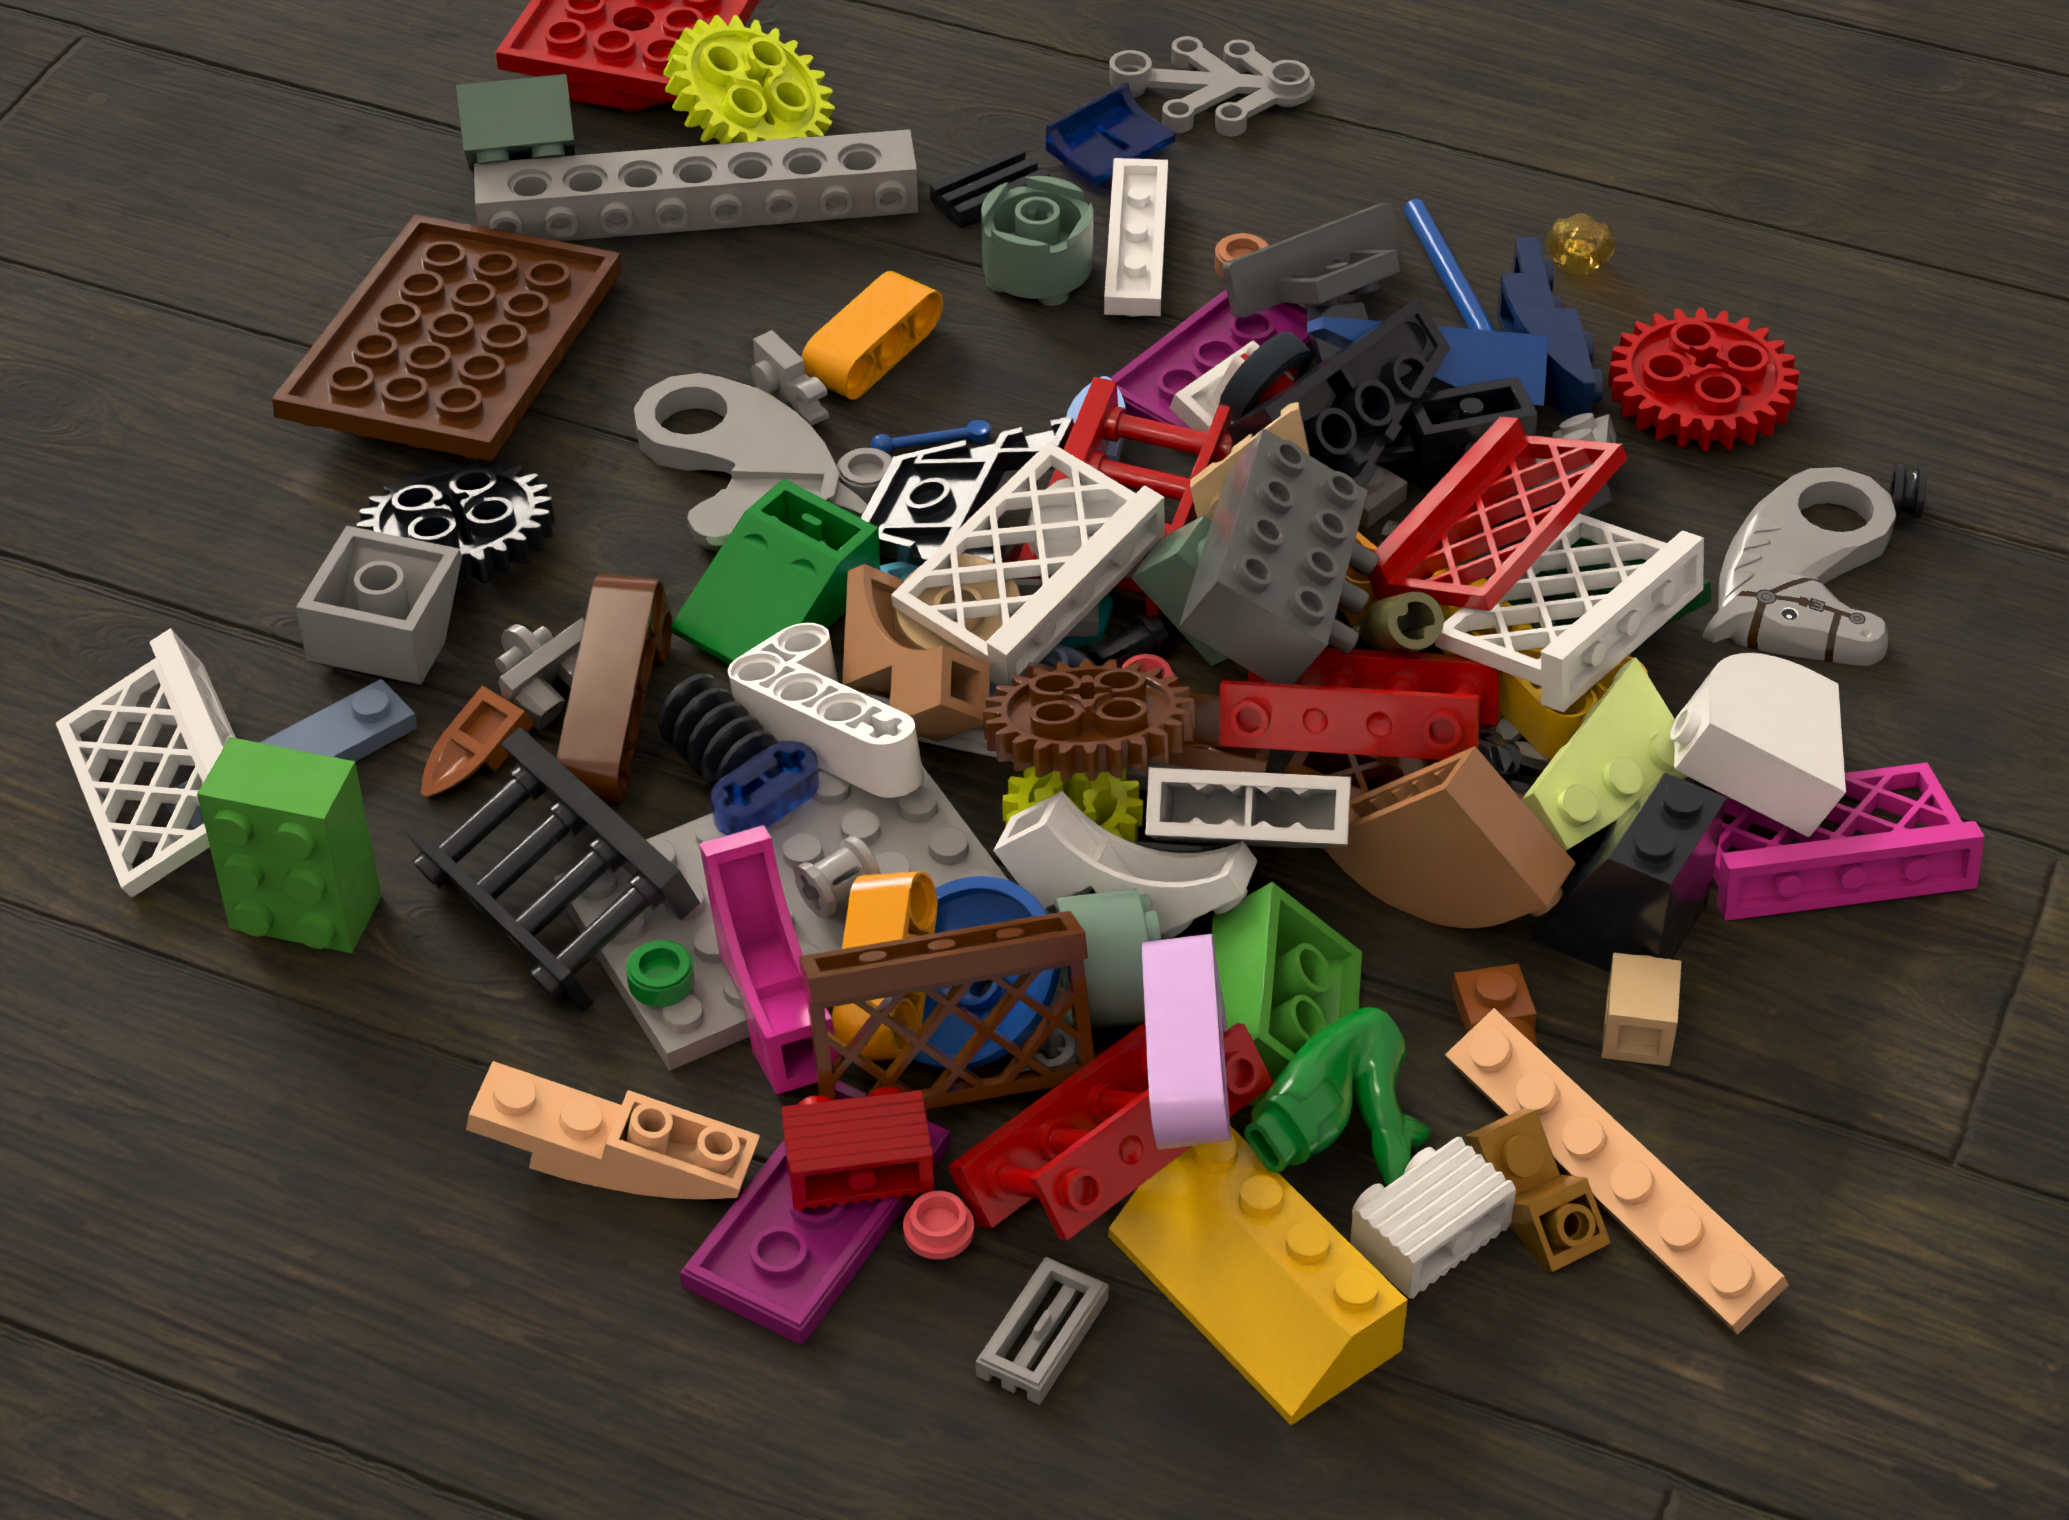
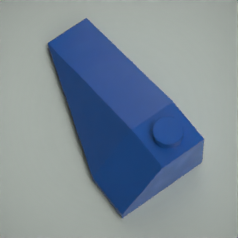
(1472, 358)

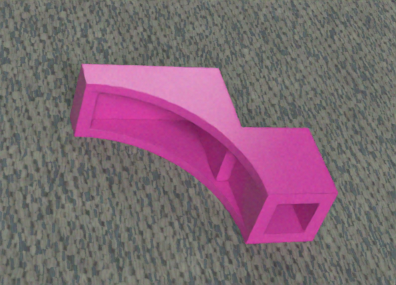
(762, 954)

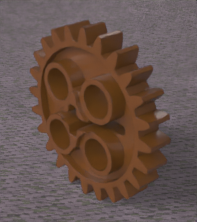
(1089, 719)

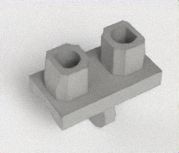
(534, 665)

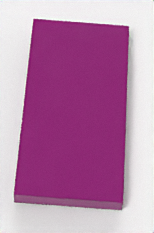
(1196, 348)
(788, 1263)

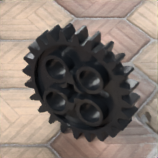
(494, 509)

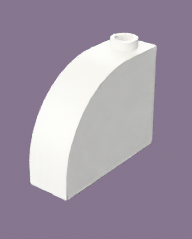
(1765, 738)
(1248, 808)

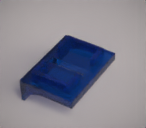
(1116, 118)

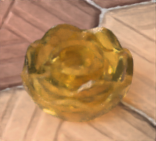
(1580, 243)

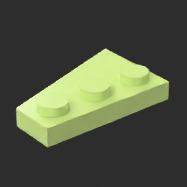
(1607, 760)

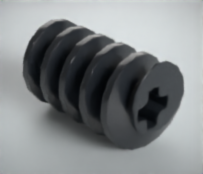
(710, 728)

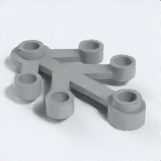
(1278, 83)

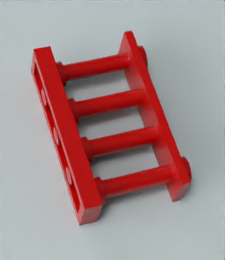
(1104, 421)
(1366, 706)
(1088, 1138)

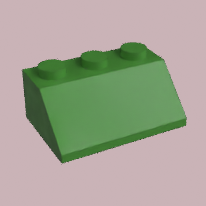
(1283, 974)

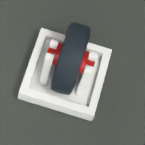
(1243, 380)

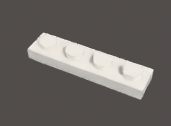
(1136, 238)

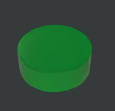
(660, 973)

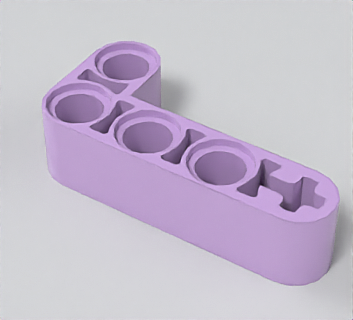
(1185, 1042)

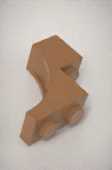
(933, 685)

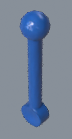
(977, 432)

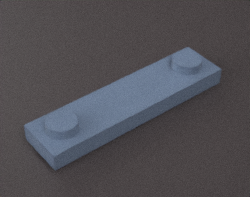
(342, 730)

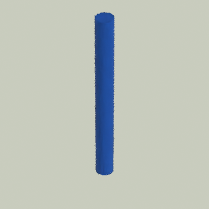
(1446, 266)

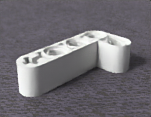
(797, 697)

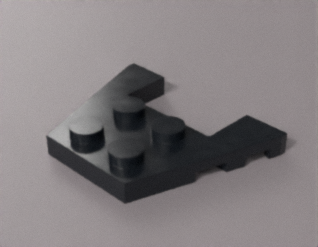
(940, 488)

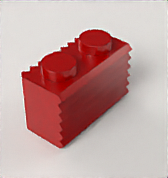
(857, 1148)

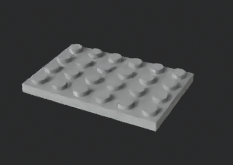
(902, 833)

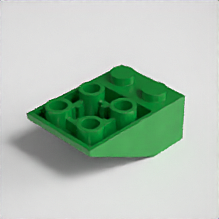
(777, 571)

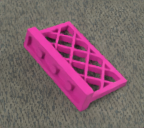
(1845, 869)

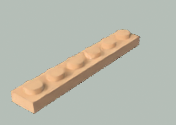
(1621, 1173)

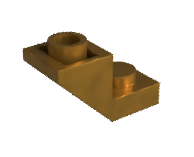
(1551, 1210)

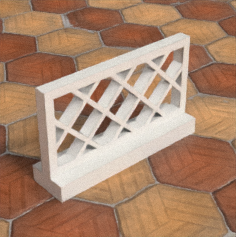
(1076, 582)
(1608, 623)
(200, 728)

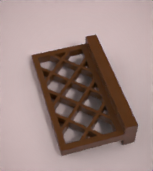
(957, 961)

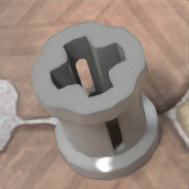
(818, 882)

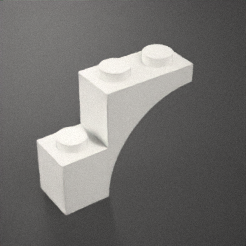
(1064, 853)

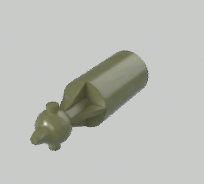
(1402, 623)

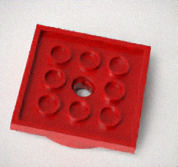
(608, 47)

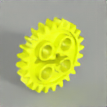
(746, 84)

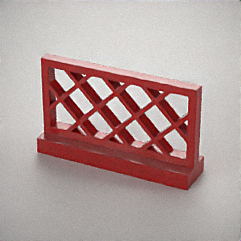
(1475, 498)

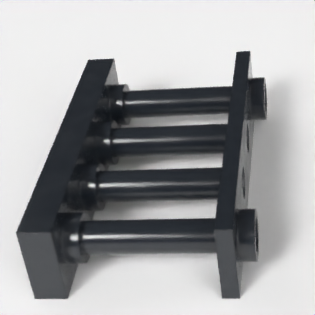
(572, 810)

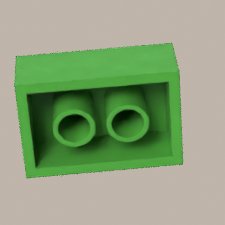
(290, 844)

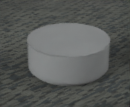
(863, 470)

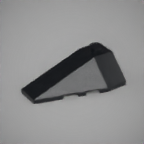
(1359, 393)

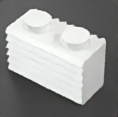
(1432, 1215)

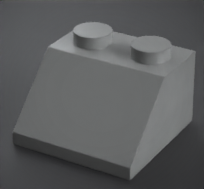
(380, 605)

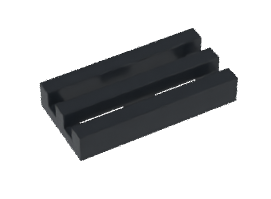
(964, 192)

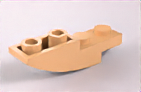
(623, 1147)

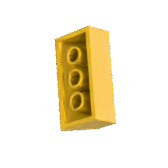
(1261, 1275)

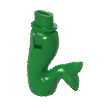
(1314, 1097)

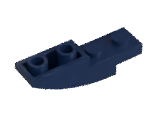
(1530, 308)

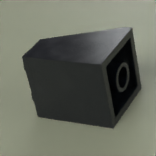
(1640, 879)

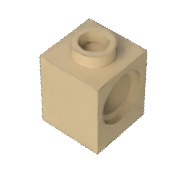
(1641, 1009)

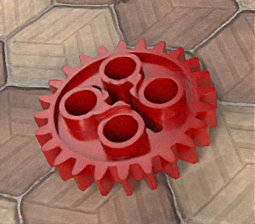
(1703, 379)

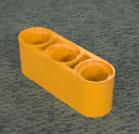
(872, 334)
(883, 911)

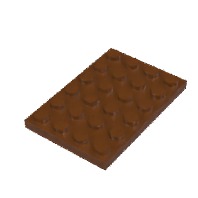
(449, 337)

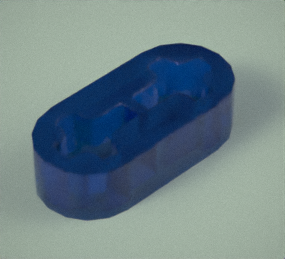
(761, 786)

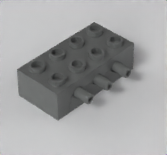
(1279, 562)

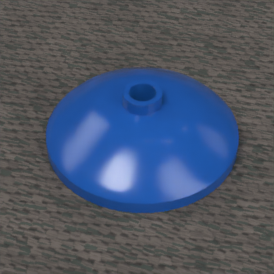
(974, 903)

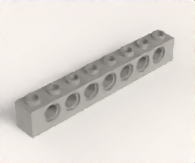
(700, 187)

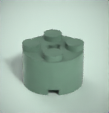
(1037, 239)
(1114, 968)

